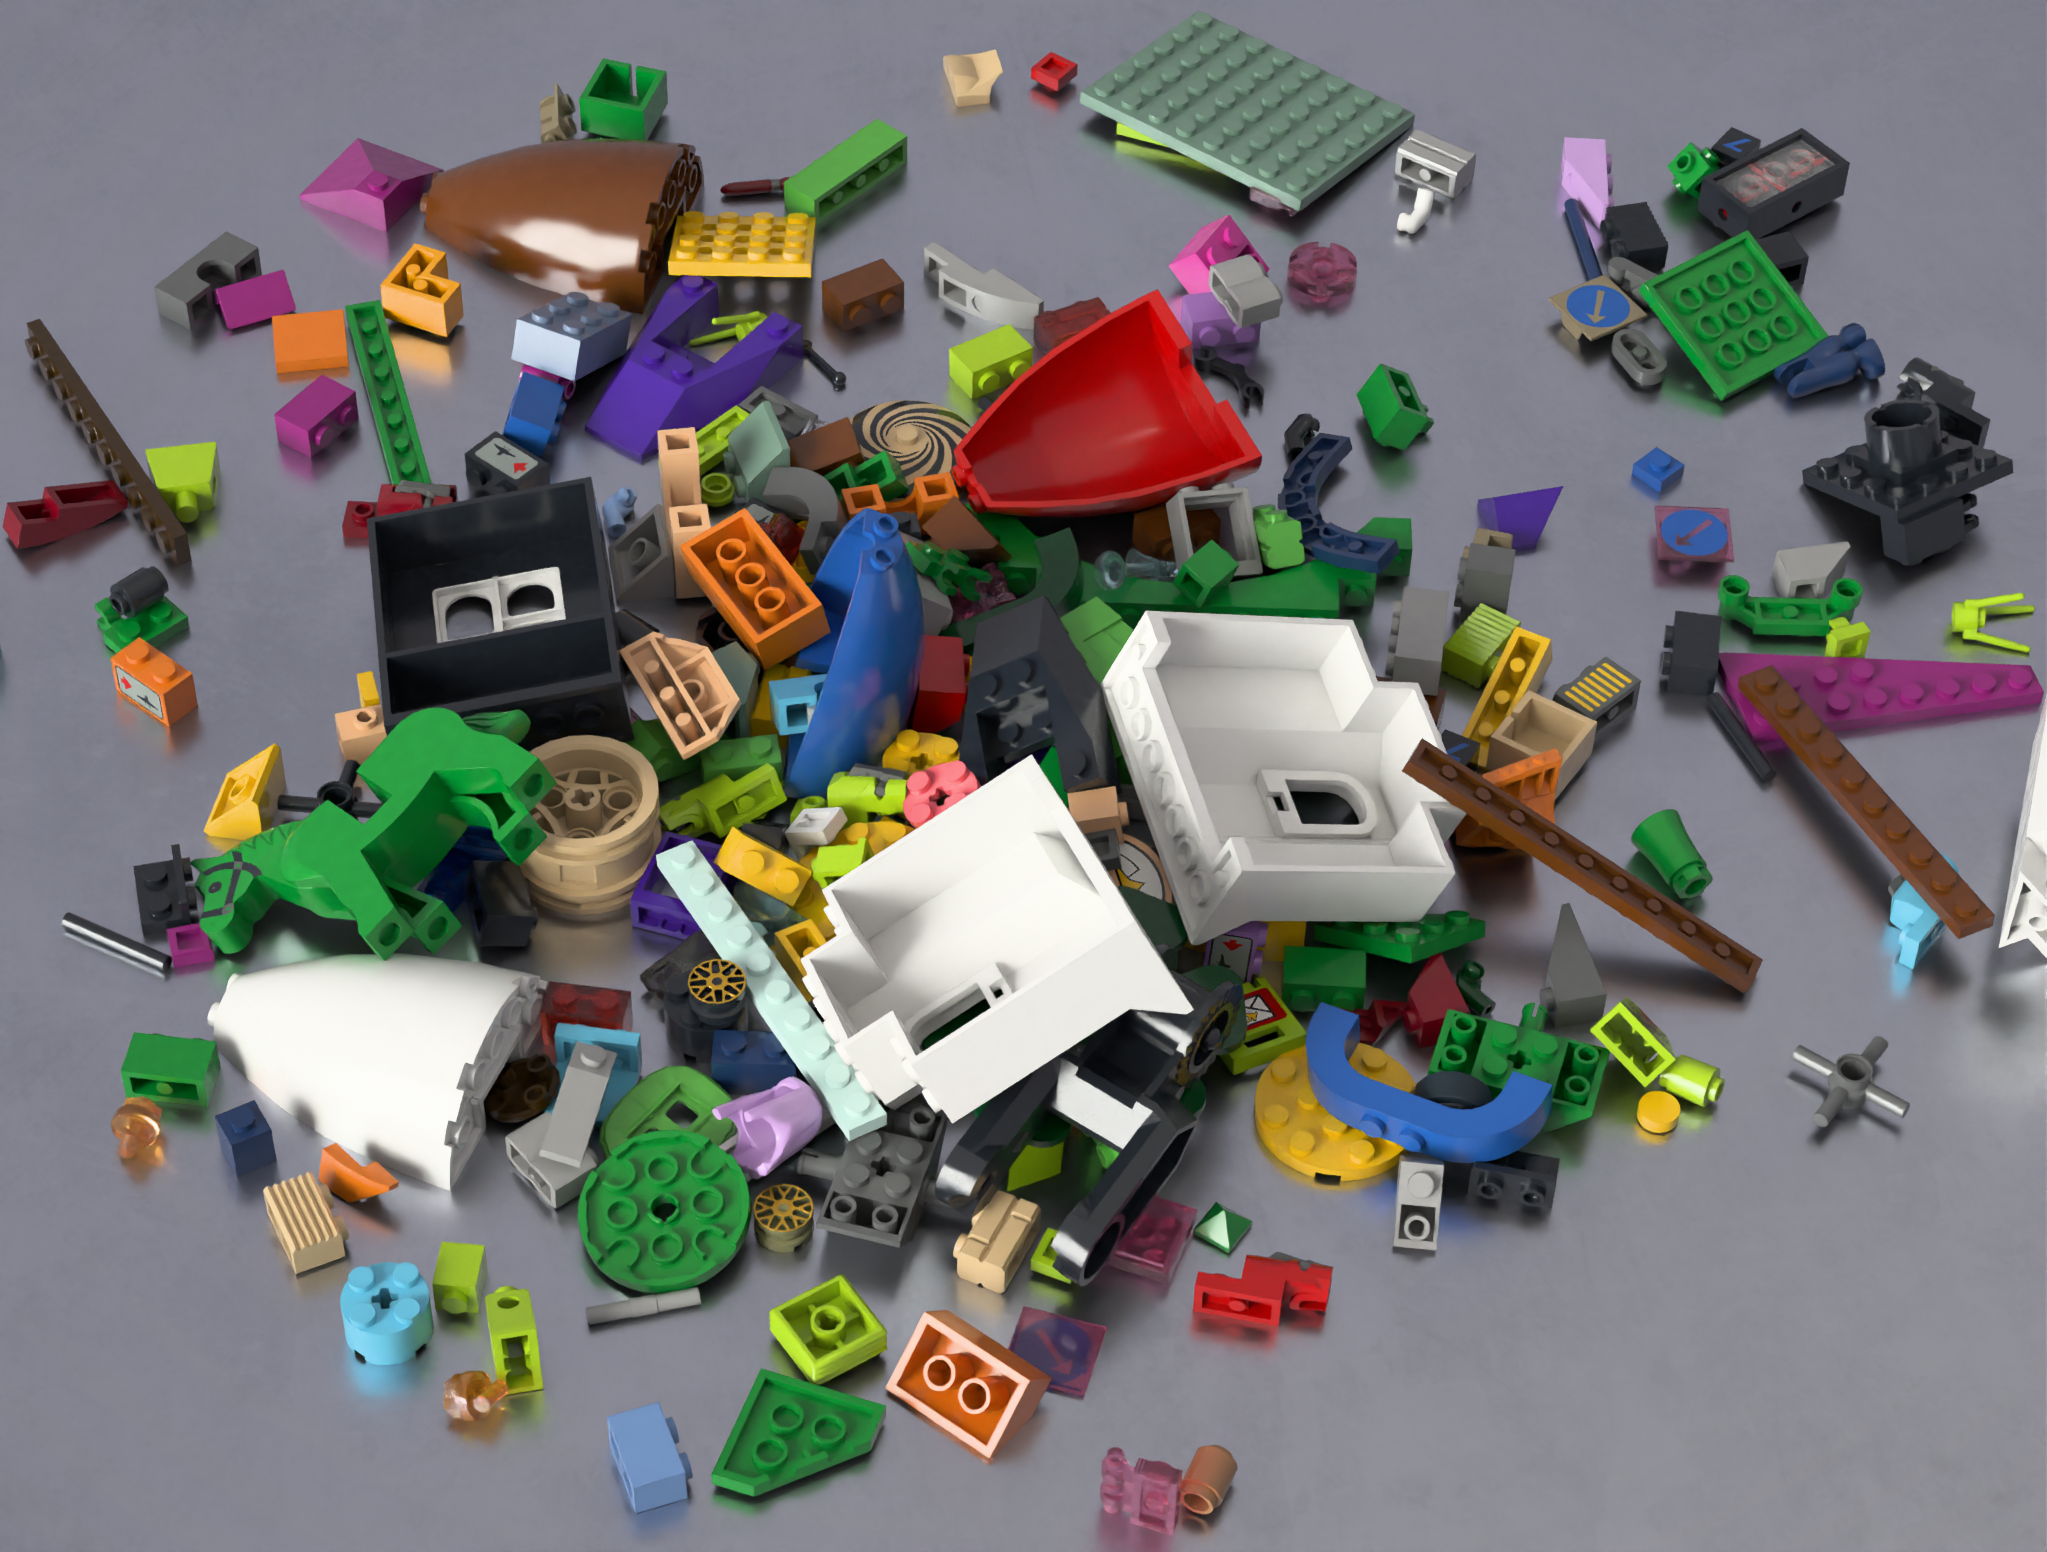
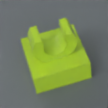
(1847, 639)

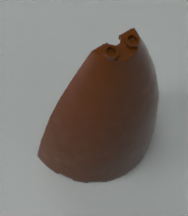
(570, 213)

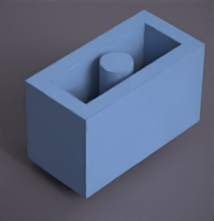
(648, 1457)

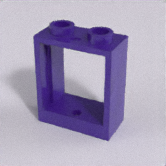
(664, 913)

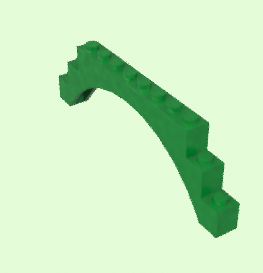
(1301, 592)

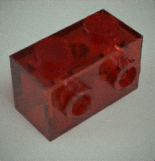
(585, 1006)

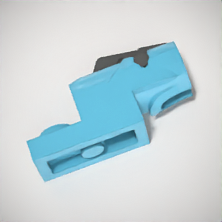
(1916, 919)

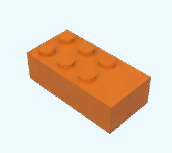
(755, 589)

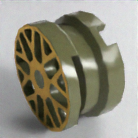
(795, 1216)

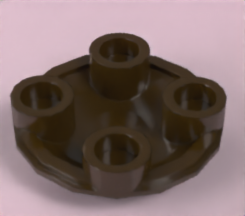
(523, 1089)

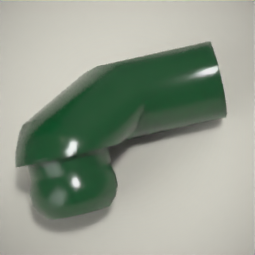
(1469, 985)

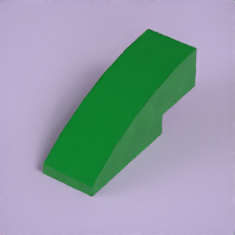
(879, 470)

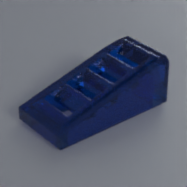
(444, 871)

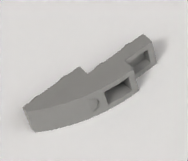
(979, 294)

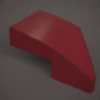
(1378, 1019)

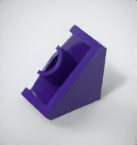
(1520, 515)

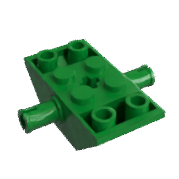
(1496, 1049)

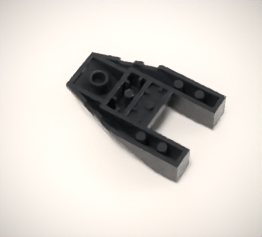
(1033, 693)

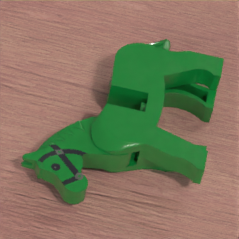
(433, 783)

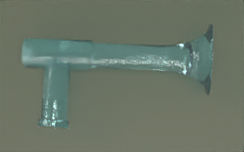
(1112, 570)

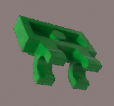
(947, 567)
(152, 625)

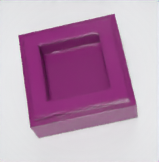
(189, 945)

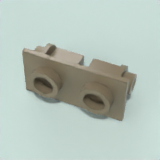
(557, 117)

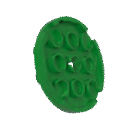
(654, 1170)

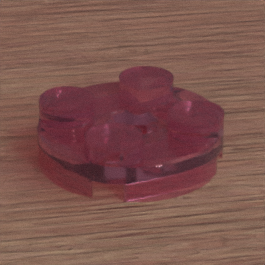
(1322, 270)

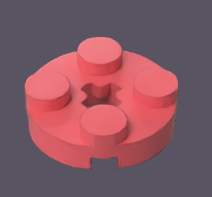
(930, 785)

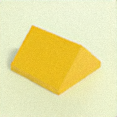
(249, 797)

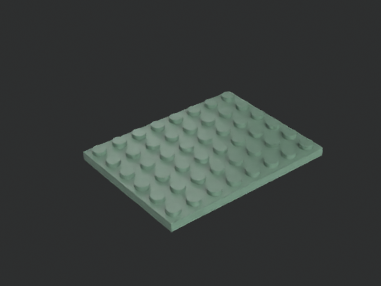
(1248, 109)

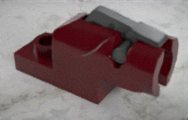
(395, 499)

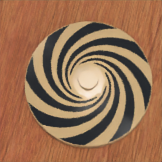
(915, 434)

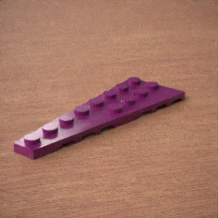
(1880, 691)

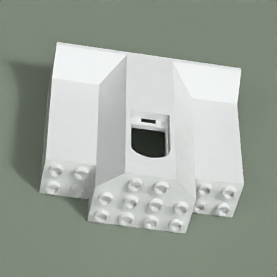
(1262, 706)
(970, 906)

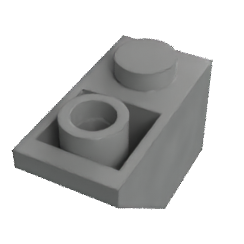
(1809, 570)
(1418, 1202)

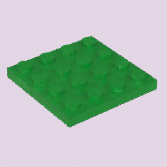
(1733, 314)

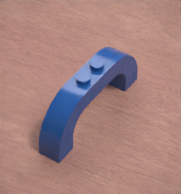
(1411, 1120)

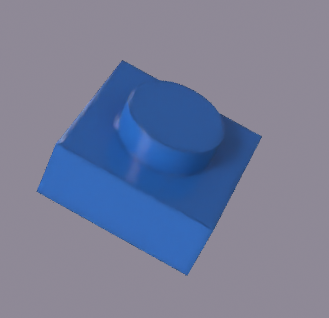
(1658, 469)

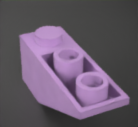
(1585, 175)

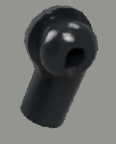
(1294, 435)

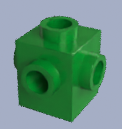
(1691, 167)

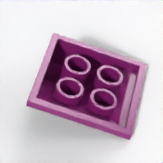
(371, 185)

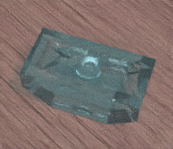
(764, 908)

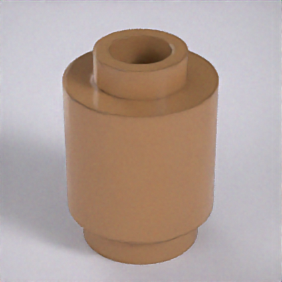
(1207, 1479)

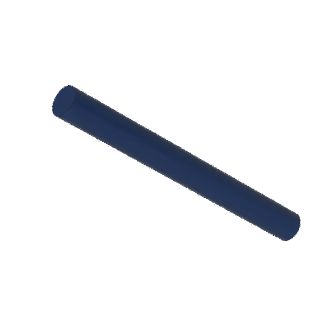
(1583, 239)

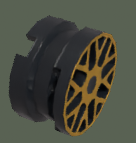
(717, 995)

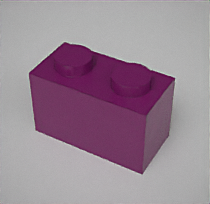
(316, 416)

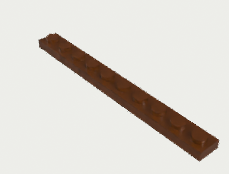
(1866, 803)
(1583, 865)

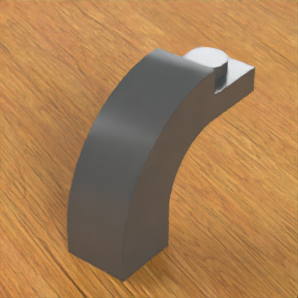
(809, 498)

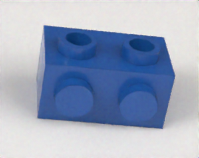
(533, 413)

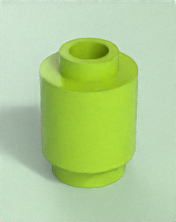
(1692, 1080)

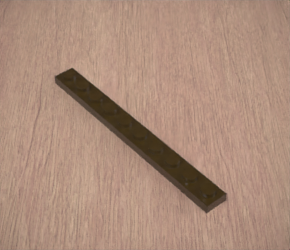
(109, 444)

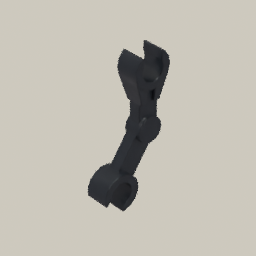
(1236, 372)

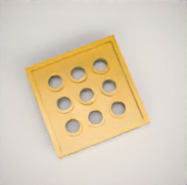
(743, 245)

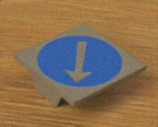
(1596, 308)

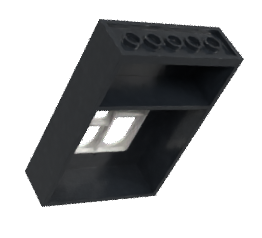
(548, 663)

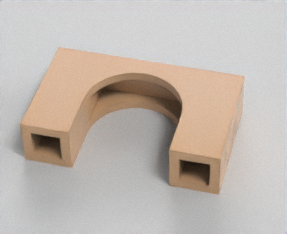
(681, 500)

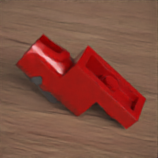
(1265, 1289)

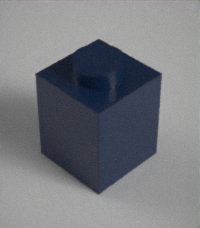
(245, 1138)

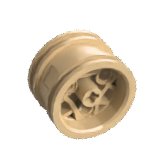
(596, 825)

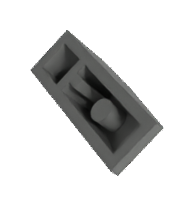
(1572, 982)

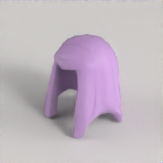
(772, 1124)

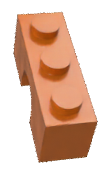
(926, 499)

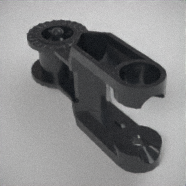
(1120, 1092)

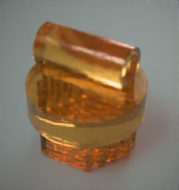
(136, 1124)
(472, 1395)

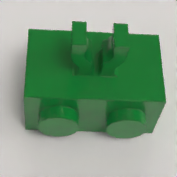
(1393, 407)

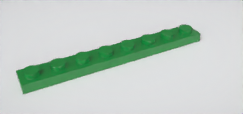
(386, 393)

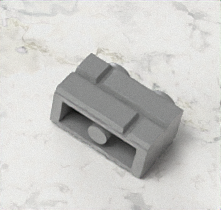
(1435, 164)

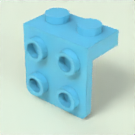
(626, 1066)

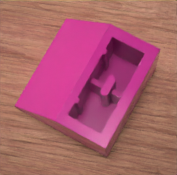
(1209, 246)

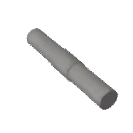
(643, 1305)

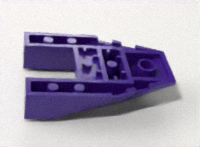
(673, 388)

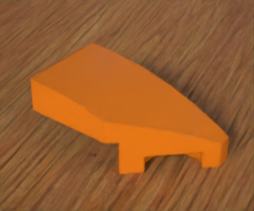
(350, 1179)

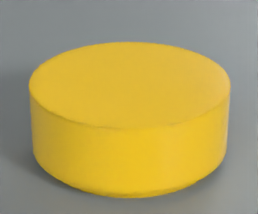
(1658, 1111)

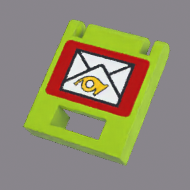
(1265, 1015)

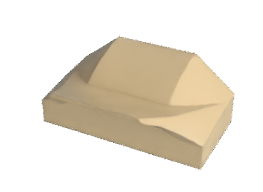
(972, 76)

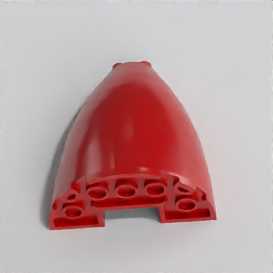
(1105, 425)

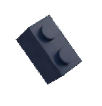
(749, 1061)

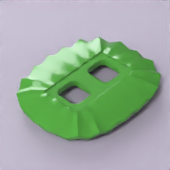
(655, 1095)

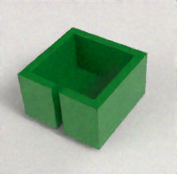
(609, 102)

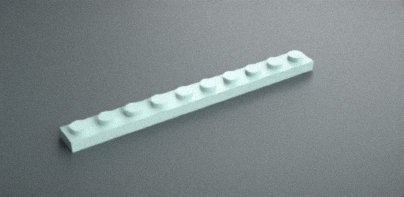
(771, 990)

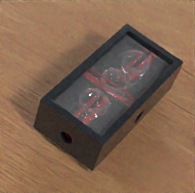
(1773, 185)

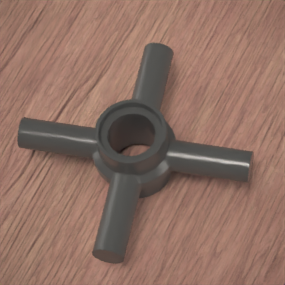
(1850, 1081)

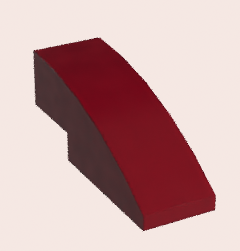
(62, 512)

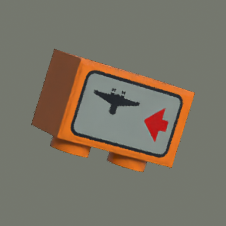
(154, 681)

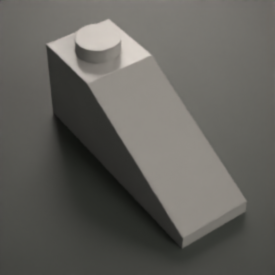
(578, 1104)

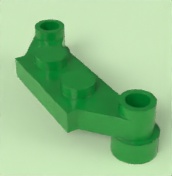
(1787, 615)

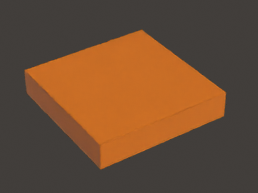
(310, 341)

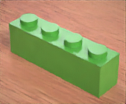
(846, 171)

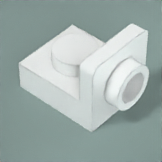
(814, 828)

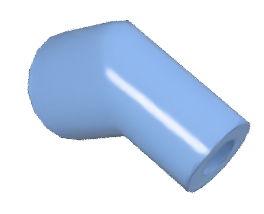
(616, 509)

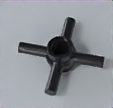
(337, 792)

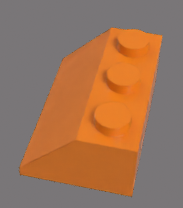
(967, 1382)

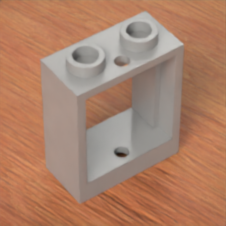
(1241, 519)

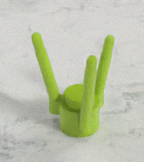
(747, 322)
(1971, 614)

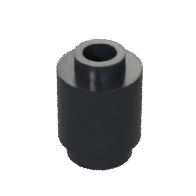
(138, 591)

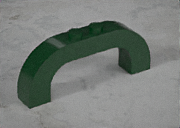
(1060, 583)

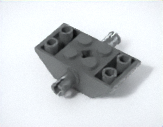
(882, 1176)

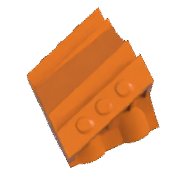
(1528, 781)

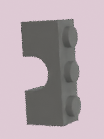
(187, 292)

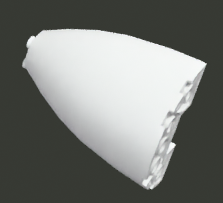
(383, 1049)

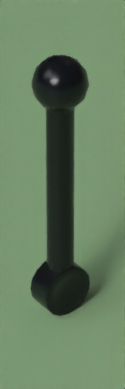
(838, 377)

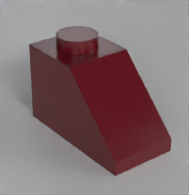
(1429, 1001)

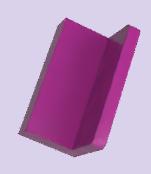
(254, 299)

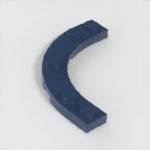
(1324, 540)

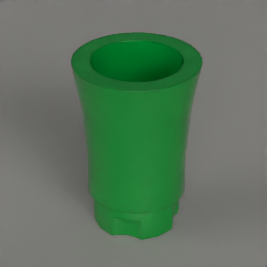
(1672, 853)

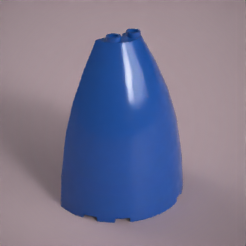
(868, 655)

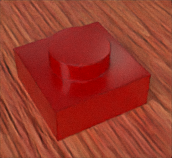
(1054, 71)

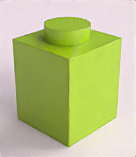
(459, 1277)

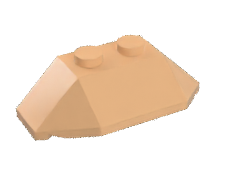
(683, 690)

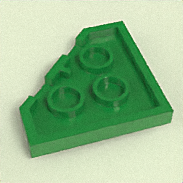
(1404, 940)
(792, 1432)

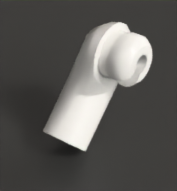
(1420, 214)

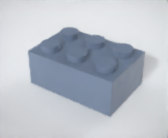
(572, 336)

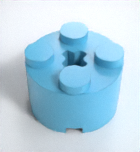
(386, 1312)

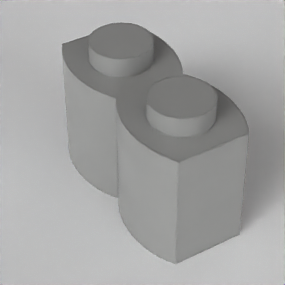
(1245, 290)
(552, 1179)

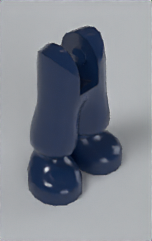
(1832, 362)

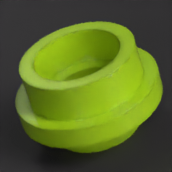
(717, 490)

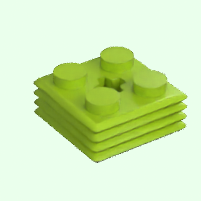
(828, 1330)

